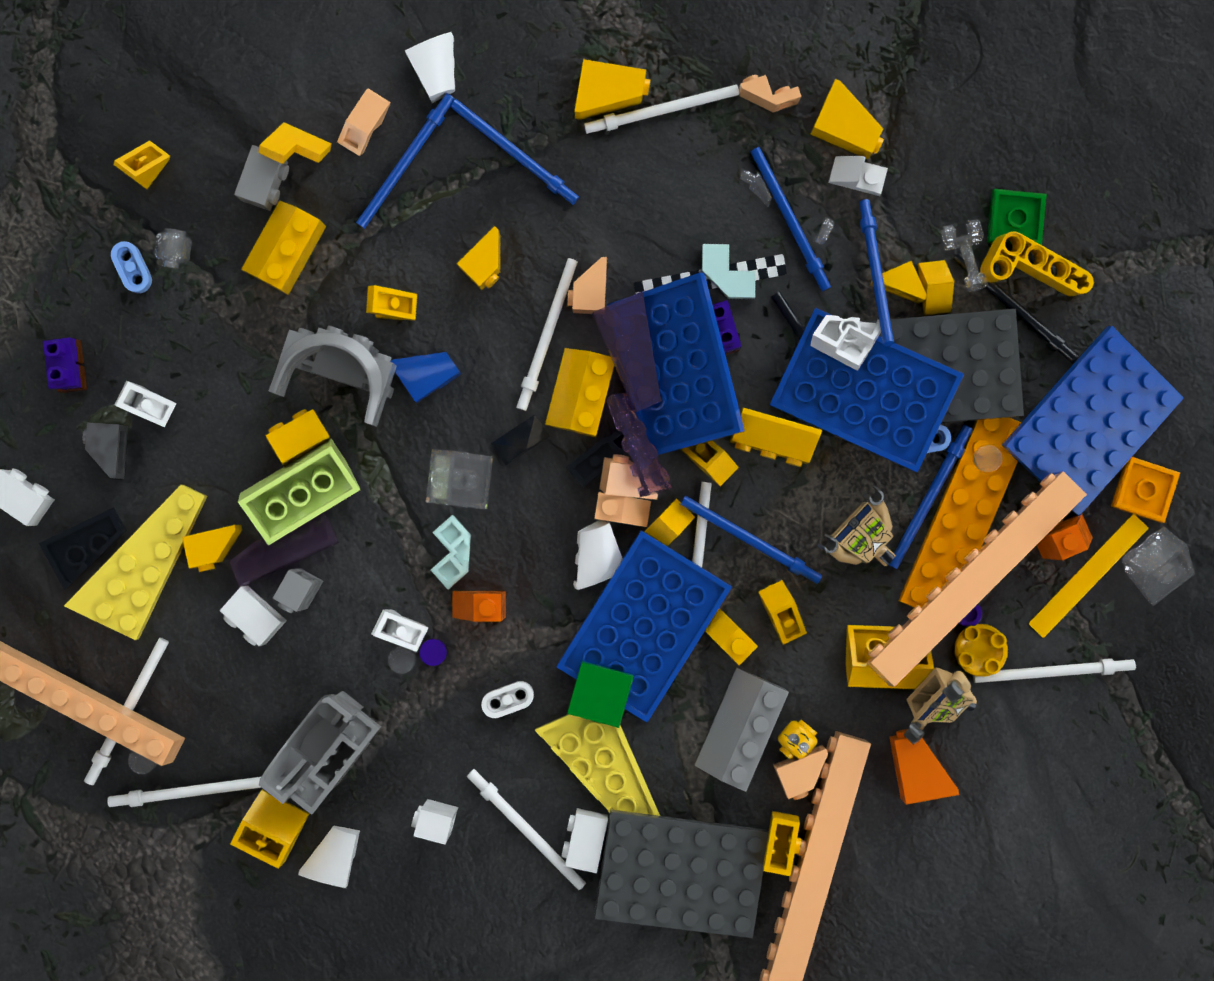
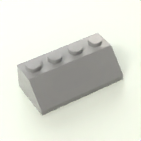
(741, 729)

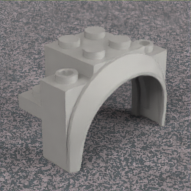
(339, 359)
(319, 752)

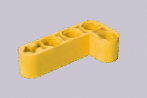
(1039, 269)

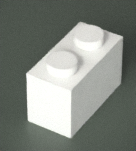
(22, 499)
(252, 616)
(434, 821)
(586, 840)

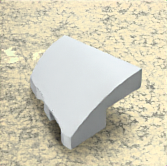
(434, 65)
(846, 339)
(597, 554)
(332, 858)

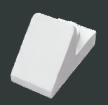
(857, 174)
(145, 403)
(399, 630)

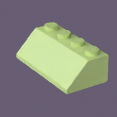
(299, 492)

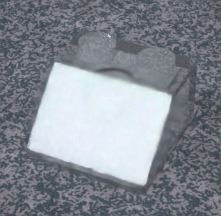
(459, 479)
(1159, 565)

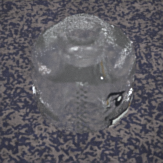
(173, 248)

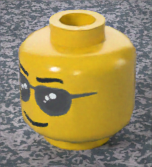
(797, 740)

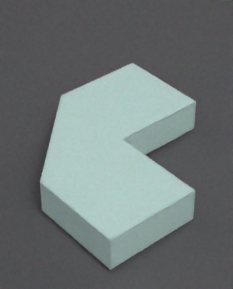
(731, 283)
(456, 563)

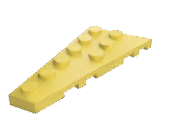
(132, 580)
(601, 761)

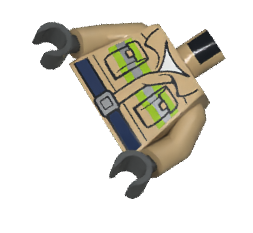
(863, 534)
(939, 699)

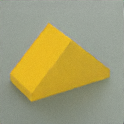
(143, 163)
(904, 283)
(938, 286)
(670, 523)

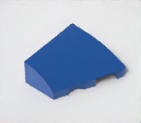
(425, 373)

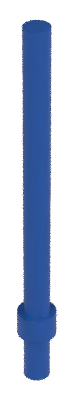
(435, 119)
(553, 183)
(868, 227)
(813, 264)
(954, 451)
(794, 565)

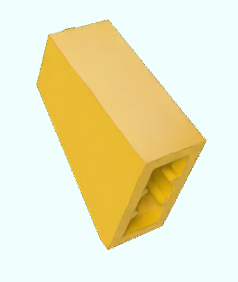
(609, 88)
(847, 123)

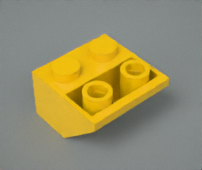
(269, 829)

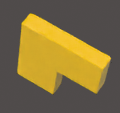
(289, 139)

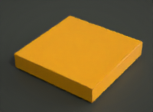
(1145, 489)

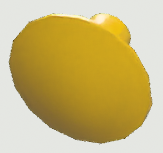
(981, 650)

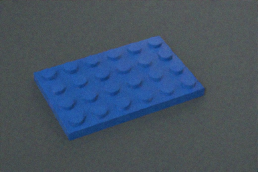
(690, 368)
(883, 407)
(1094, 417)
(647, 621)

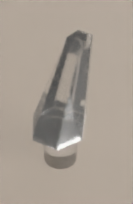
(757, 185)

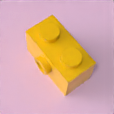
(297, 436)
(782, 843)

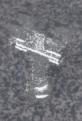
(975, 280)

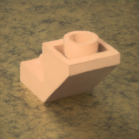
(758, 91)
(362, 121)

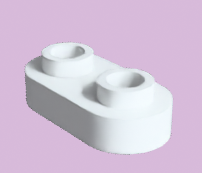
(508, 699)

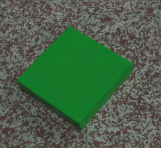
(1016, 213)
(600, 694)

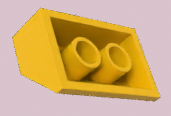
(284, 247)
(580, 392)
(776, 437)
(860, 642)

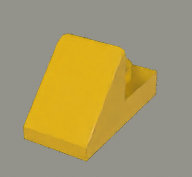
(391, 303)

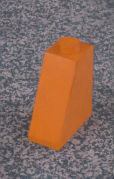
(1066, 539)
(479, 605)
(919, 771)

